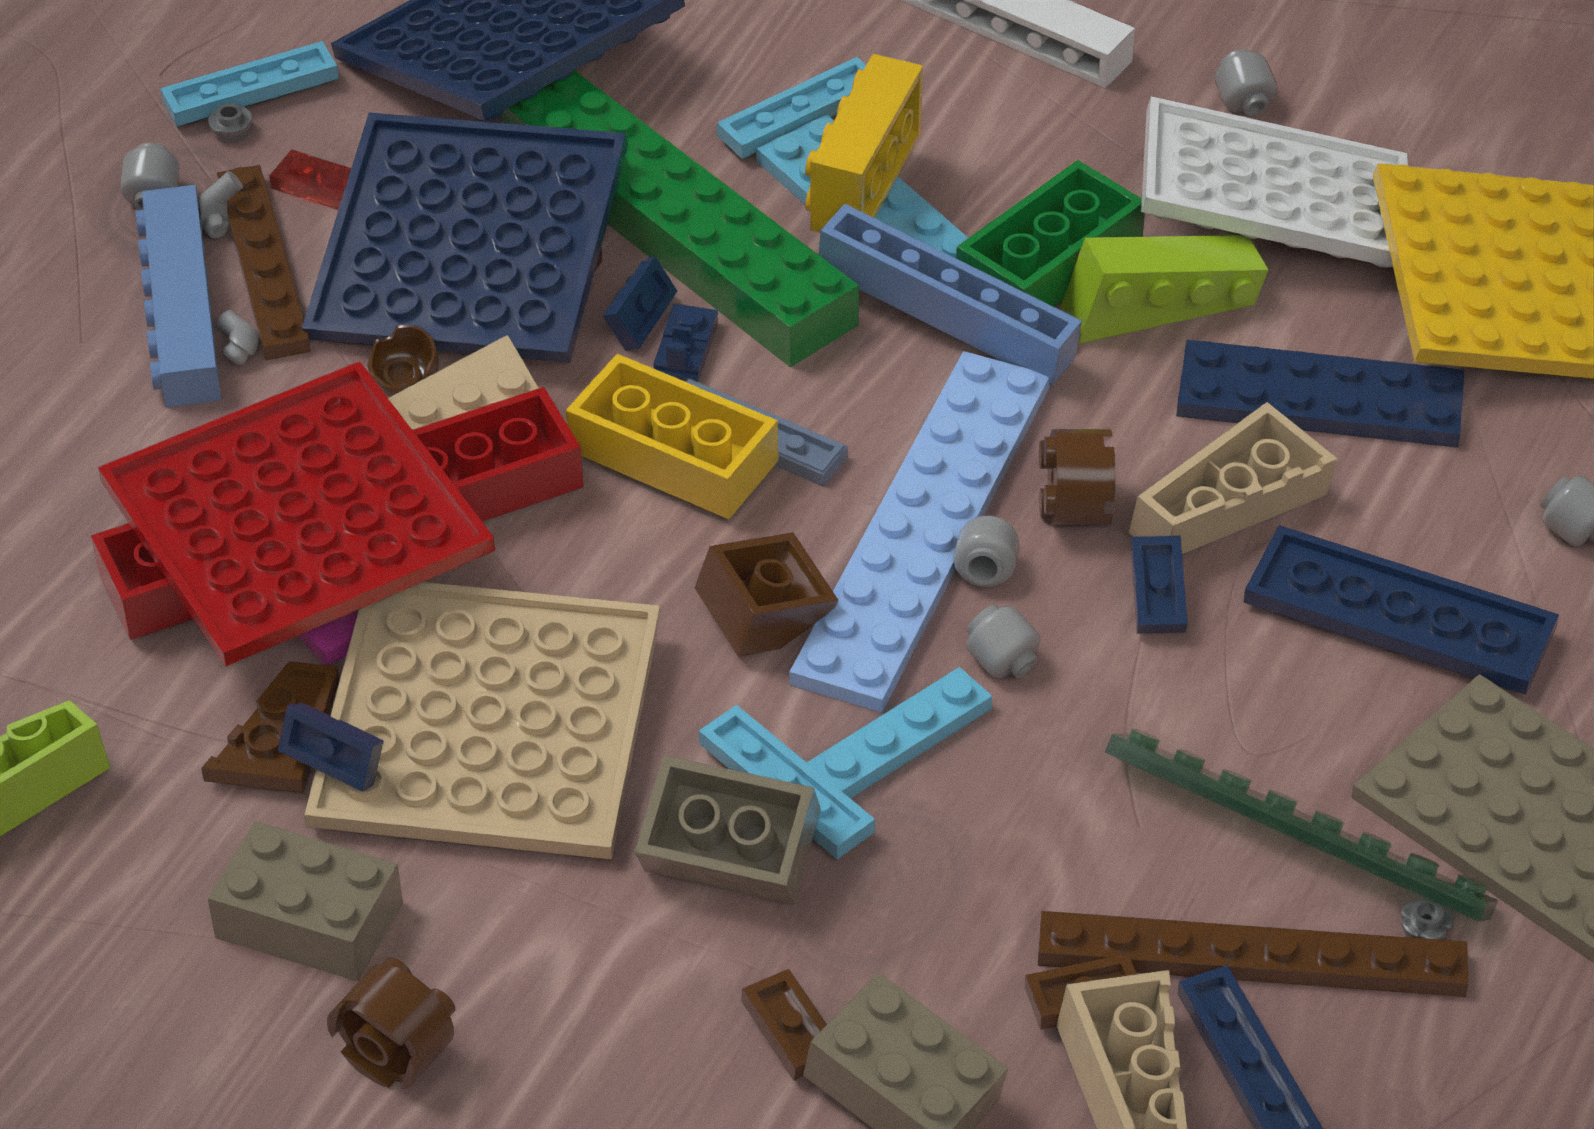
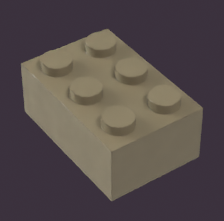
(728, 829)
(306, 900)
(902, 1064)

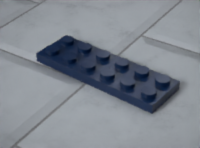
(1323, 392)
(1401, 609)

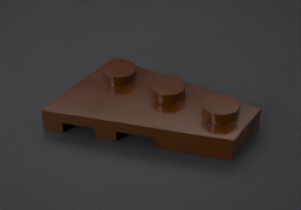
(252, 749)

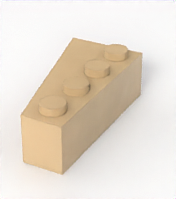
(466, 385)
(1236, 482)
(1125, 1050)

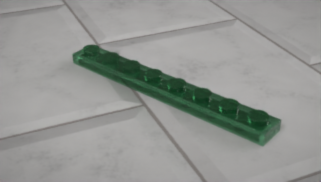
(1319, 831)

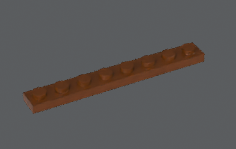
(1259, 953)

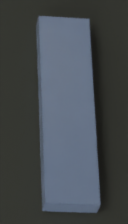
(799, 448)

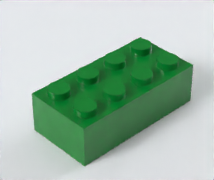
(1042, 235)

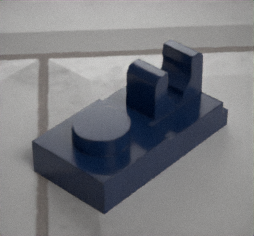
(640, 304)
(686, 342)
(1158, 584)
(330, 746)

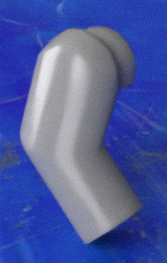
(213, 205)
(242, 335)

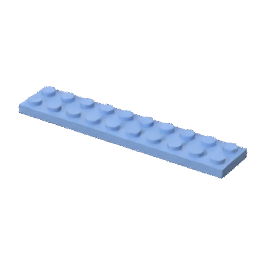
(911, 540)

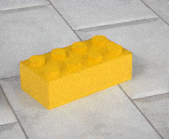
(866, 141)
(673, 435)

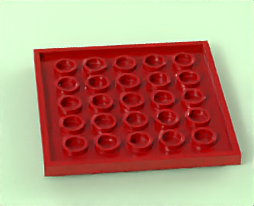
(294, 512)

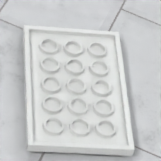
(1264, 181)

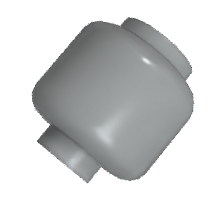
(1245, 81)
(145, 169)
(1570, 510)
(986, 551)
(1003, 641)

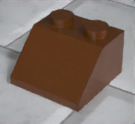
(763, 591)

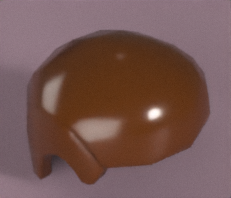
(403, 359)

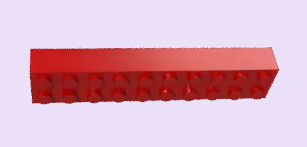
(493, 455)

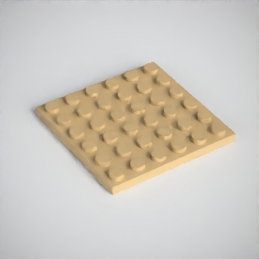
(495, 718)

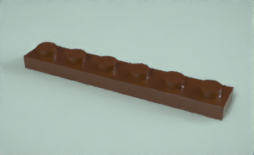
(265, 267)

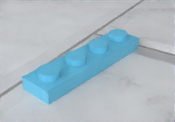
(250, 83)
(788, 109)
(903, 733)
(752, 749)

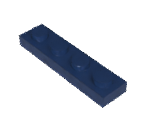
(1245, 1052)

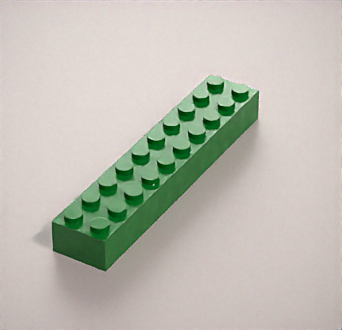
(706, 230)

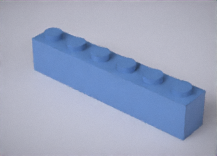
(950, 294)
(179, 297)

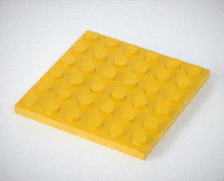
(1492, 268)

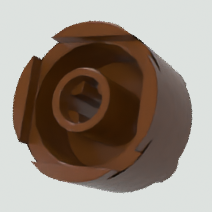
(1077, 477)
(392, 1024)

